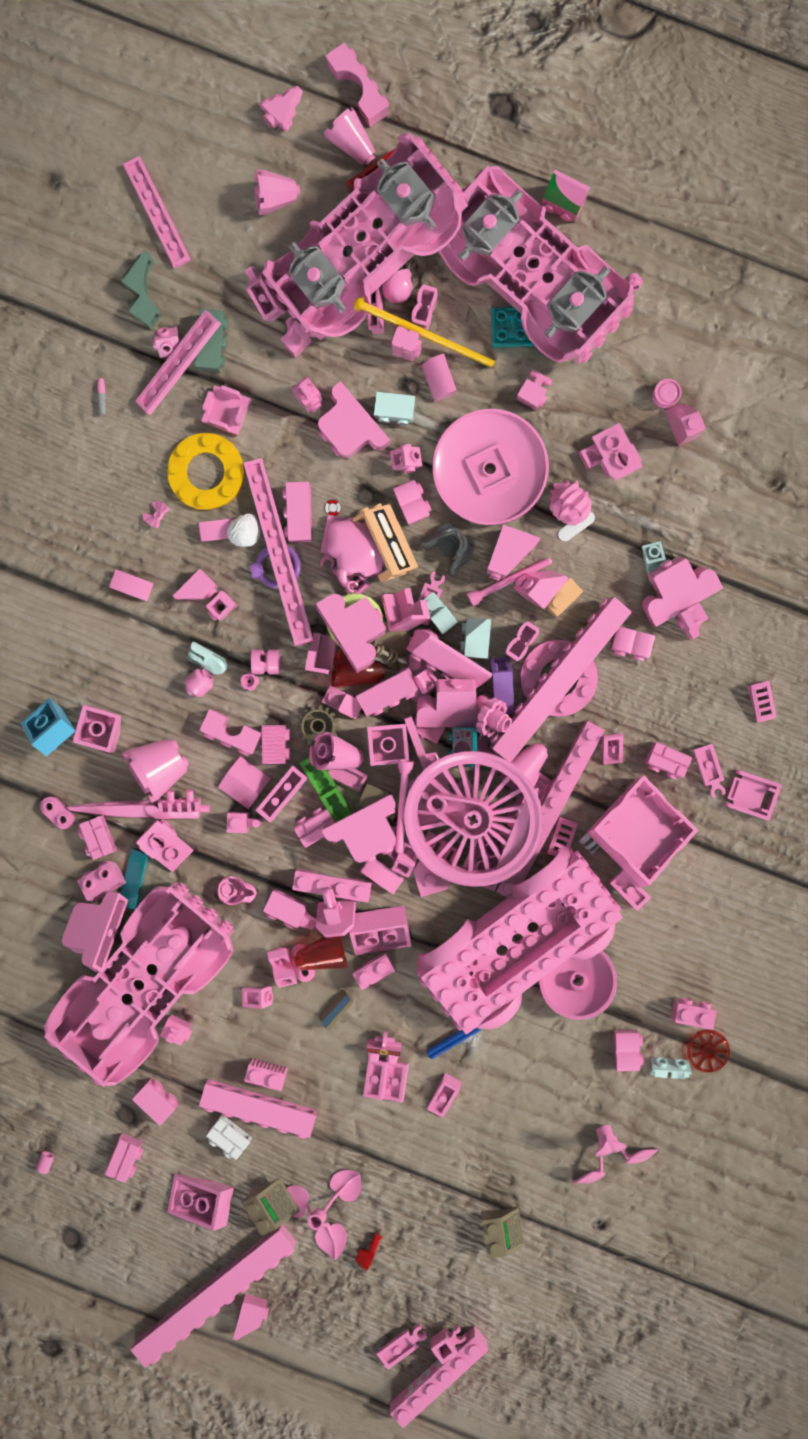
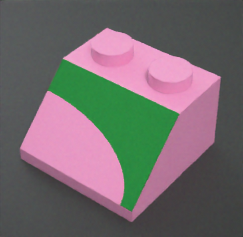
(564, 196)

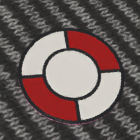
(332, 507)

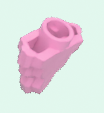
(281, 108)

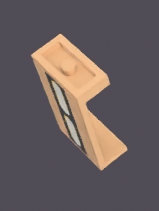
(389, 540)

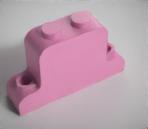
(349, 425)
(366, 830)
(94, 928)

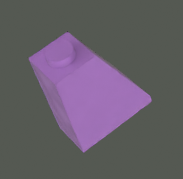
(502, 682)

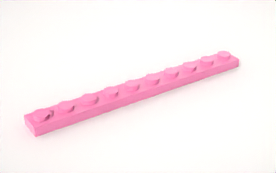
(278, 552)

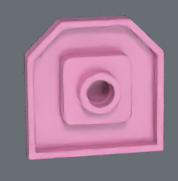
(334, 916)

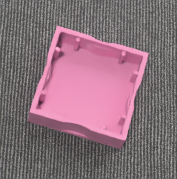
(642, 831)

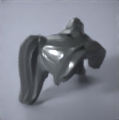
(452, 544)

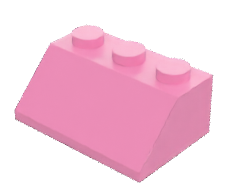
(380, 930)

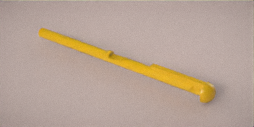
(360, 305)

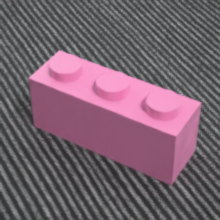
(298, 512)
(388, 692)
(282, 793)

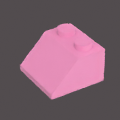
(540, 586)

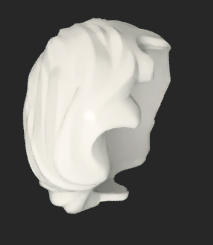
(244, 530)

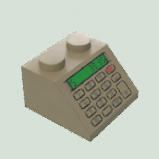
(270, 1206)
(502, 1231)

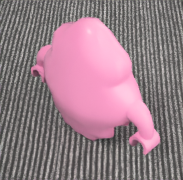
(354, 551)

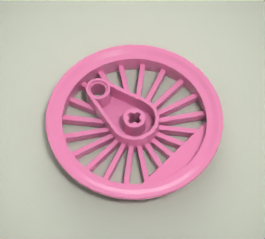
(458, 811)

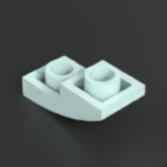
(653, 556)

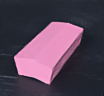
(379, 328)

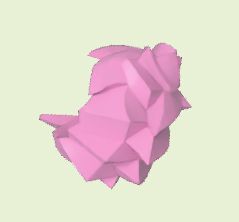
(569, 502)

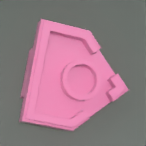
(427, 881)

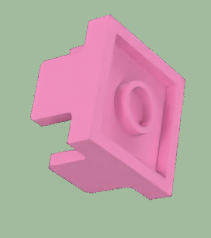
(225, 409)

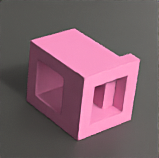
(221, 598)

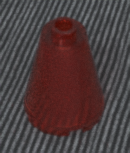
(345, 675)
(322, 954)

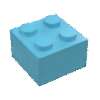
(47, 727)

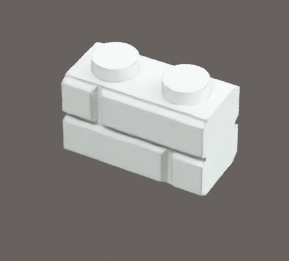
(228, 1137)

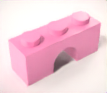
(215, 727)

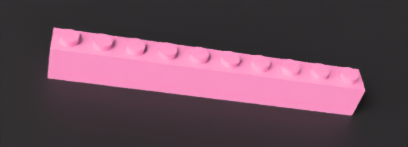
(560, 678)
(559, 793)
(213, 1295)

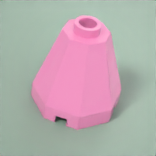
(274, 191)

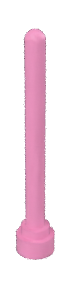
(476, 596)
(405, 768)

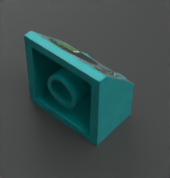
(463, 740)

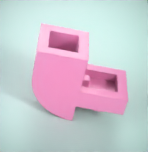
(282, 967)

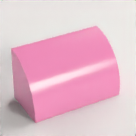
(439, 378)

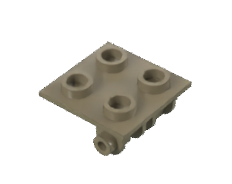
(392, 648)

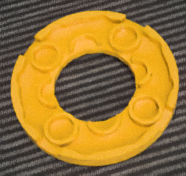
(228, 487)

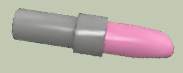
(101, 397)

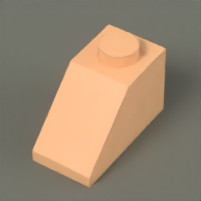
(564, 597)

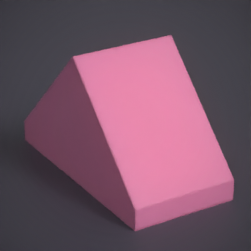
(612, 748)

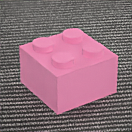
(387, 744)

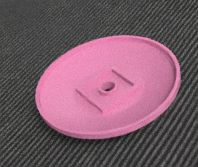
(498, 440)

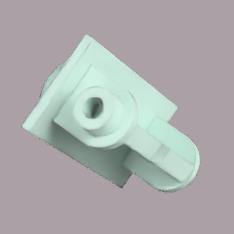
(678, 1067)

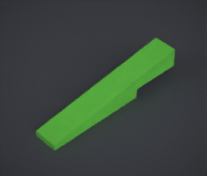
(327, 790)

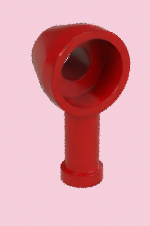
(365, 1257)

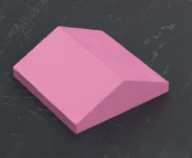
(244, 782)

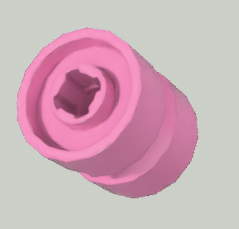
(265, 661)

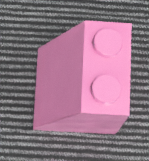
(510, 551)

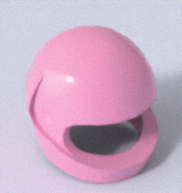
(398, 287)

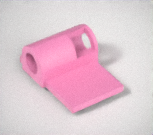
(614, 447)
(166, 847)

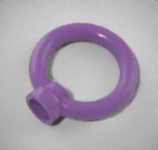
(258, 571)

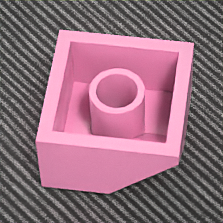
(98, 729)

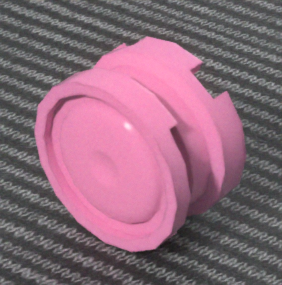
(666, 393)

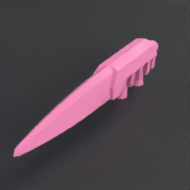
(160, 809)

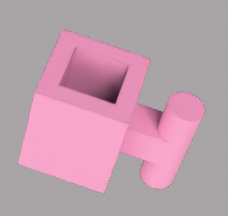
(532, 393)
(240, 822)

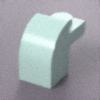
(439, 614)

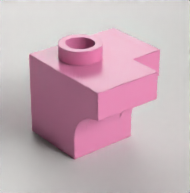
(295, 339)
(691, 619)
(405, 861)

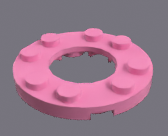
(533, 667)

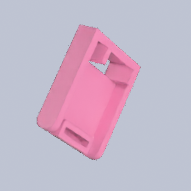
(749, 793)

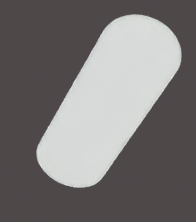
(570, 530)

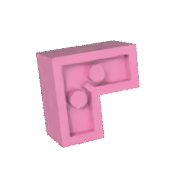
(402, 612)
(321, 654)

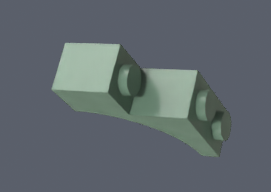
(136, 282)

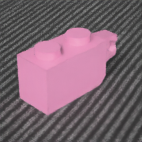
(264, 296)
(307, 395)
(289, 910)

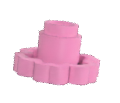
(493, 718)

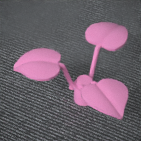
(609, 1144)
(328, 1237)

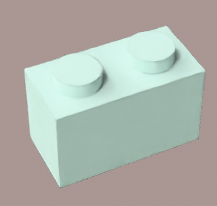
(394, 408)

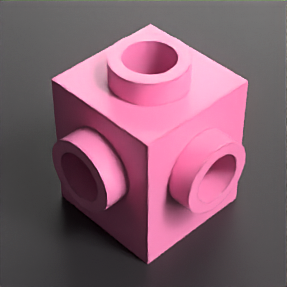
(166, 341)
(406, 458)

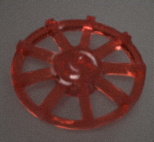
(708, 1050)

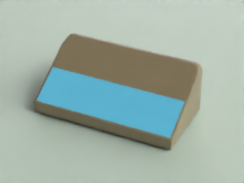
(336, 1009)

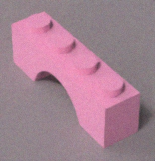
(344, 66)
(345, 888)

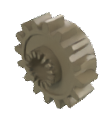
(311, 717)

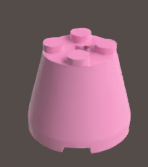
(156, 766)

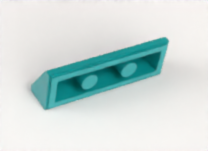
(134, 877)

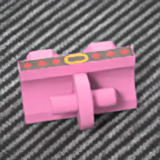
(383, 1046)

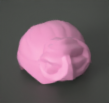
(234, 891)

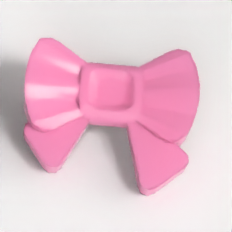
(154, 520)

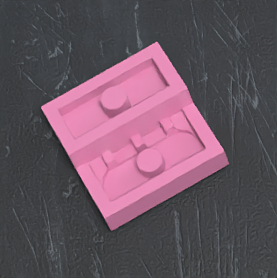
(386, 1080)

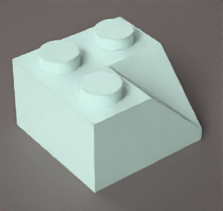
(476, 638)

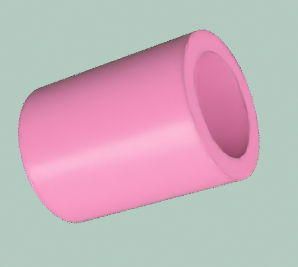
(45, 1162)

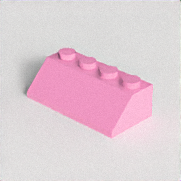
(446, 659)

